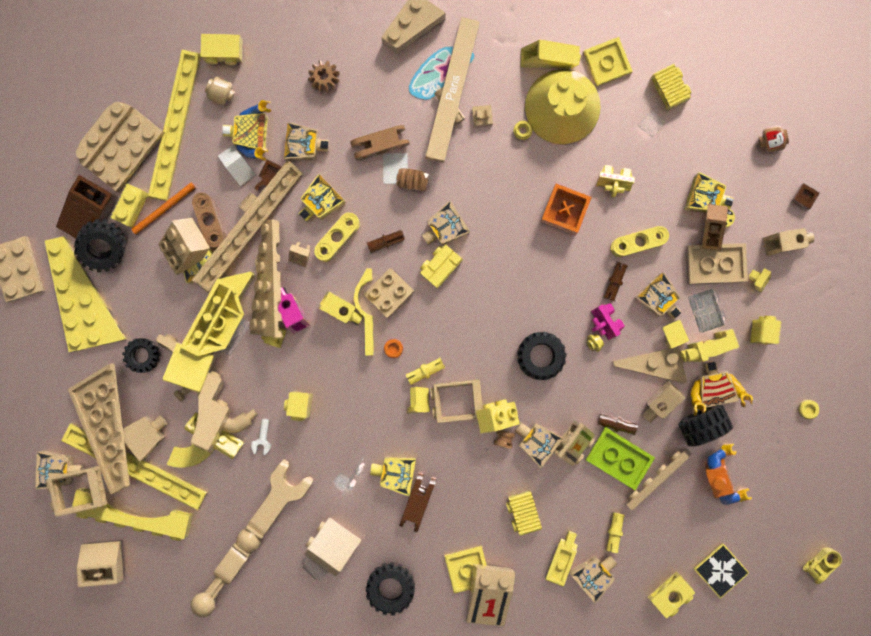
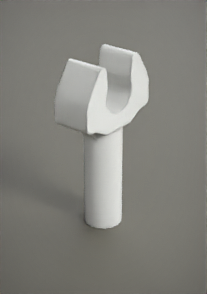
(262, 438)

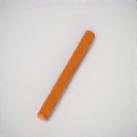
(163, 208)

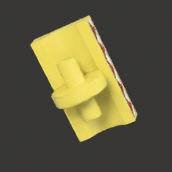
(615, 182)

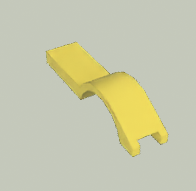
(369, 337)

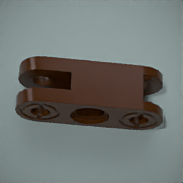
(418, 501)

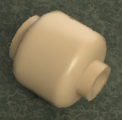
(219, 90)

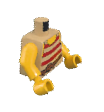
(717, 389)

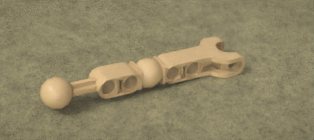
(250, 538)

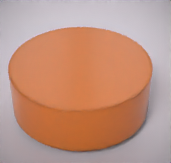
(393, 348)

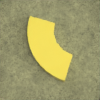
(187, 456)

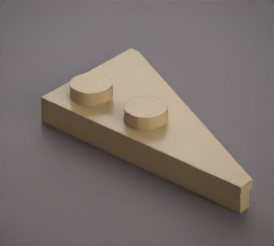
(662, 364)

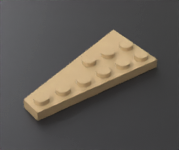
(268, 284)
(100, 414)

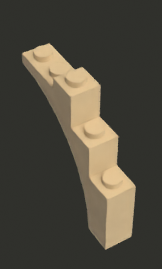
(211, 414)

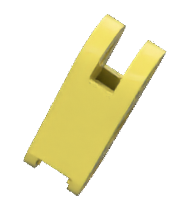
(339, 227)
(648, 236)

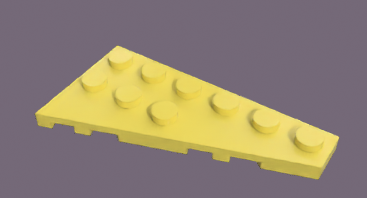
(81, 307)

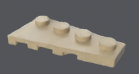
(663, 473)

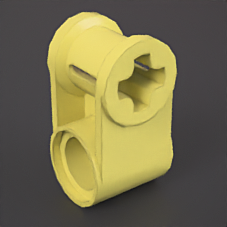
(821, 565)

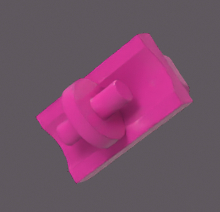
(604, 323)

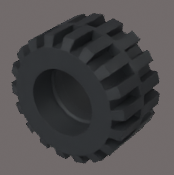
(96, 259)
(556, 347)
(705, 427)
(382, 603)

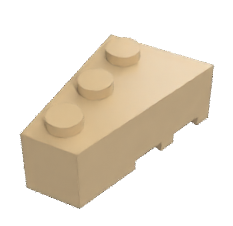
(411, 23)

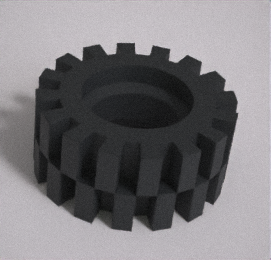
(130, 359)

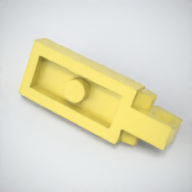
(562, 560)

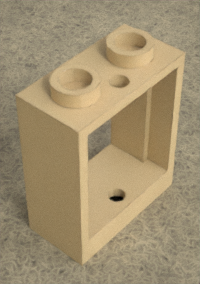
(476, 397)
(96, 487)

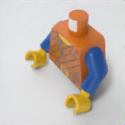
(720, 478)

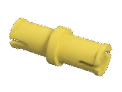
(425, 371)
(615, 532)

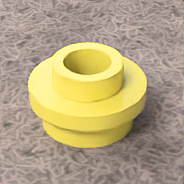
(522, 124)
(594, 342)

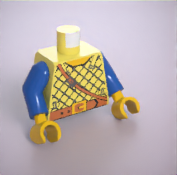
(250, 131)

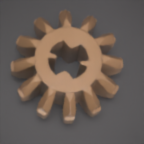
(316, 80)
(412, 179)

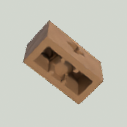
(714, 227)

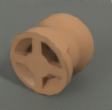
(504, 439)

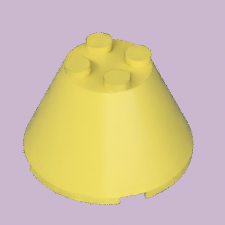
(562, 106)

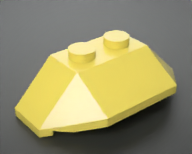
(215, 321)

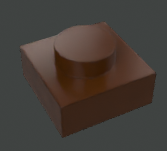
(805, 196)

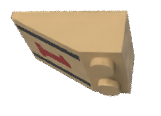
(574, 442)
(490, 594)

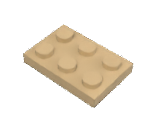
(717, 266)
(18, 270)

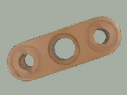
(379, 142)
(202, 213)

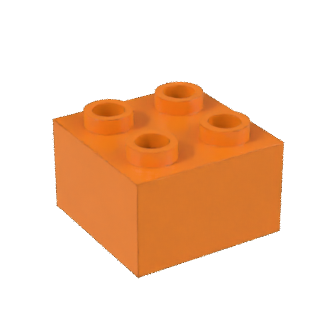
(565, 209)

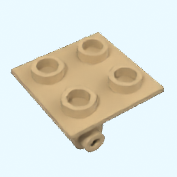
(389, 293)

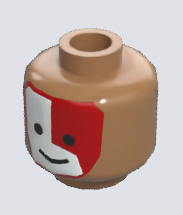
(774, 139)

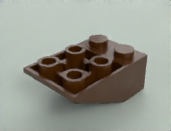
(84, 204)

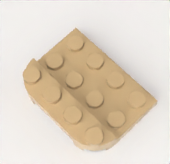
(118, 144)

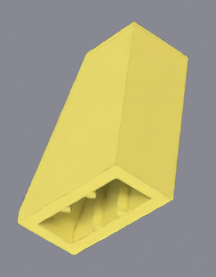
(550, 55)

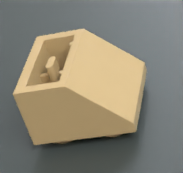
(183, 245)
(100, 564)

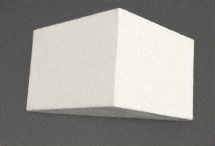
(236, 165)

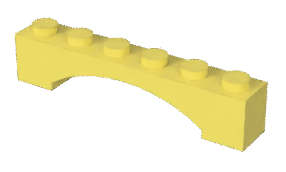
(174, 525)

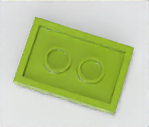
(620, 458)

